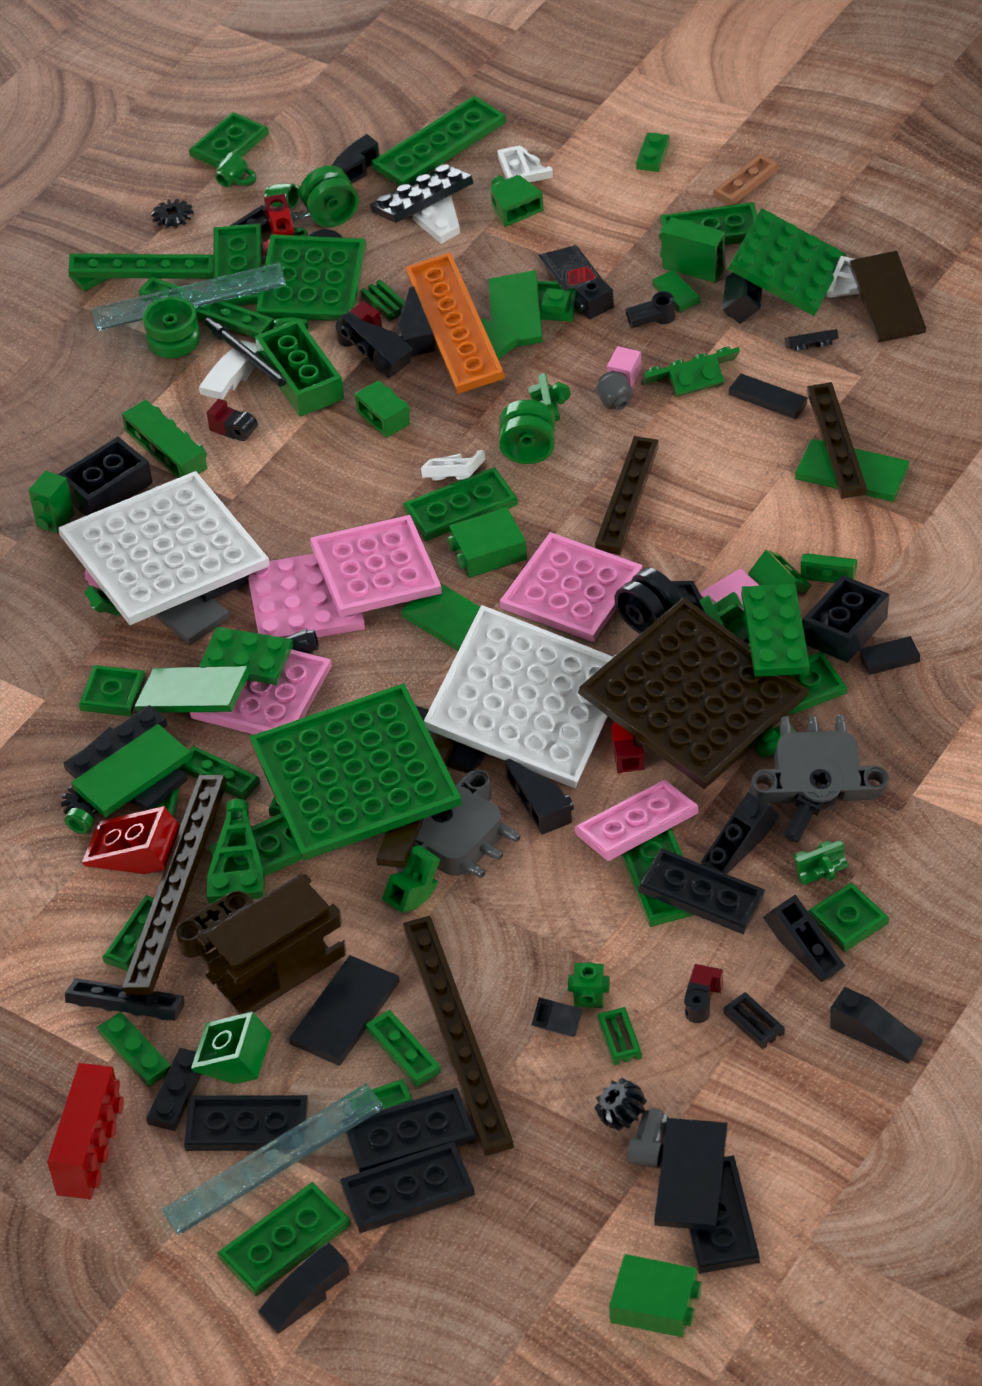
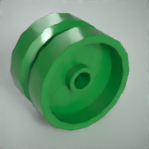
(329, 196)
(171, 327)
(527, 431)

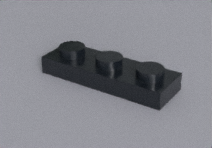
(174, 1092)

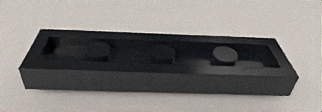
(114, 741)
(113, 998)

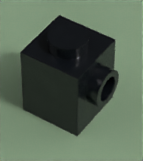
(594, 298)

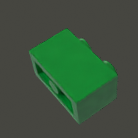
(382, 408)
(51, 501)

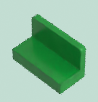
(827, 568)
(776, 570)

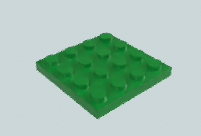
(786, 261)
(318, 274)

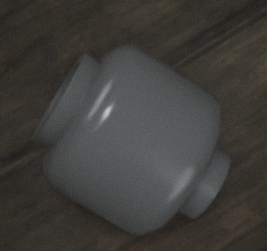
(614, 390)

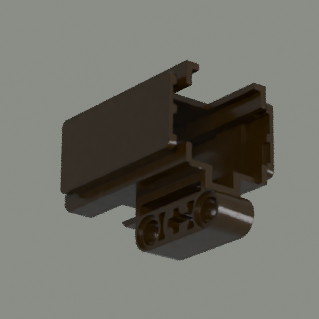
(264, 943)

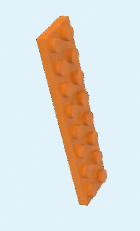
(455, 323)

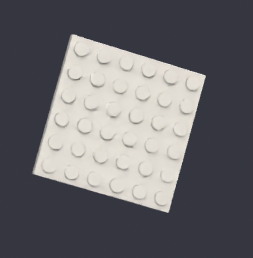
(163, 547)
(519, 697)

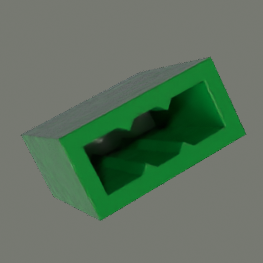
(692, 249)
(487, 542)
(654, 1295)

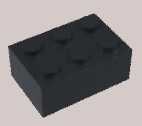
(107, 476)
(845, 618)

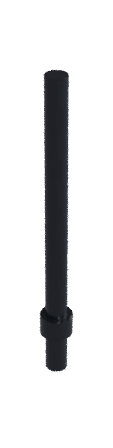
(222, 333)

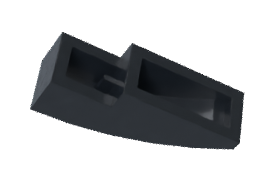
(358, 158)
(304, 1288)

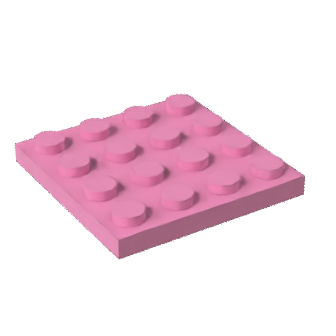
(375, 565)
(569, 586)
(296, 597)
(269, 705)

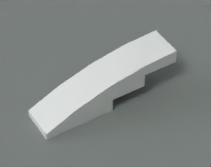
(227, 373)

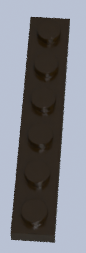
(836, 440)
(627, 495)

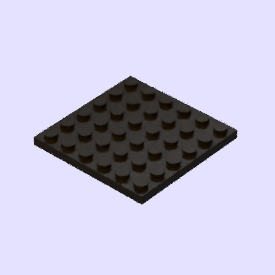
(691, 693)

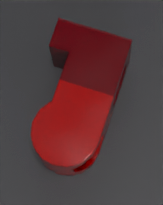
(278, 217)
(627, 756)

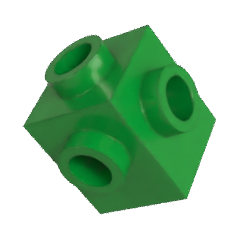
(588, 985)

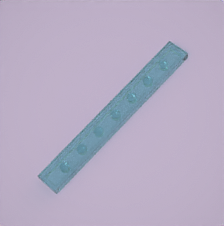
(197, 293)
(272, 1159)

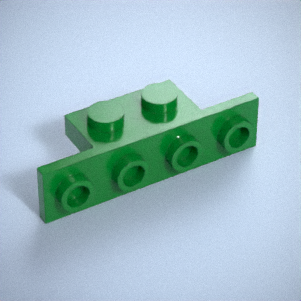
(695, 374)

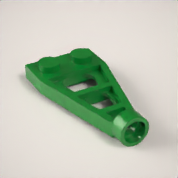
(249, 881)

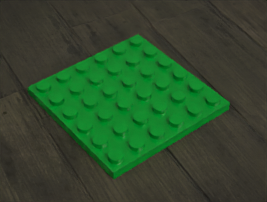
(355, 771)

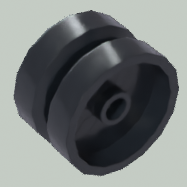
(645, 598)

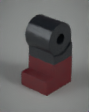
(363, 312)
(230, 421)
(701, 985)

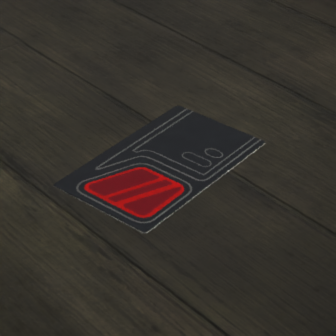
(569, 267)

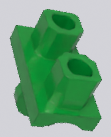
(550, 394)
(821, 862)

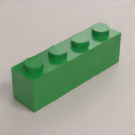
(164, 439)

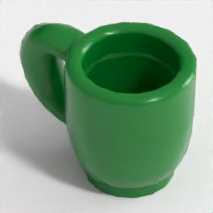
(232, 170)
(291, 193)

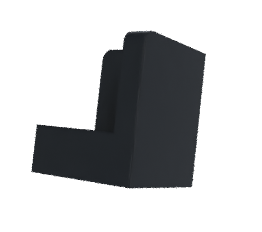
(556, 1017)

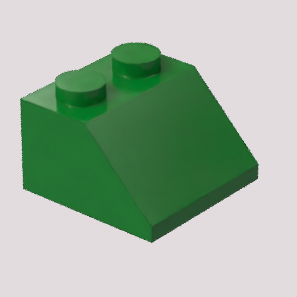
(232, 1048)

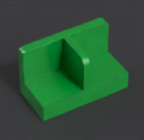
(728, 613)

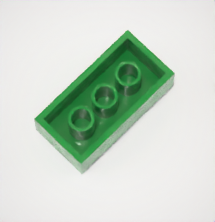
(309, 373)

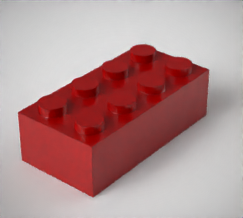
(85, 1131)

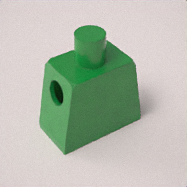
(515, 199)

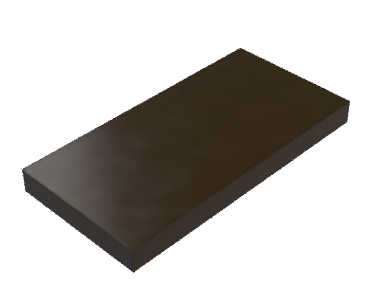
(887, 296)

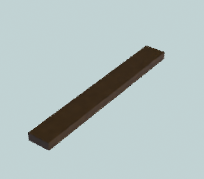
(400, 841)

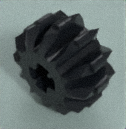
(620, 1104)

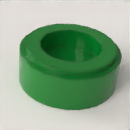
(78, 820)

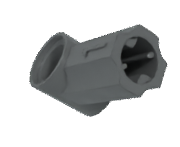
(647, 1146)

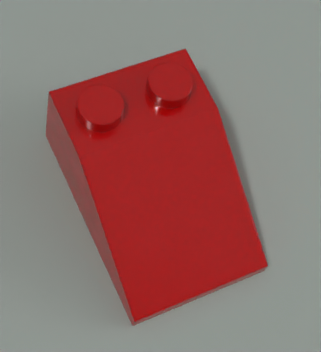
(133, 842)

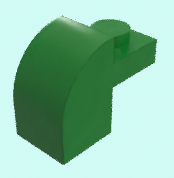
(415, 884)

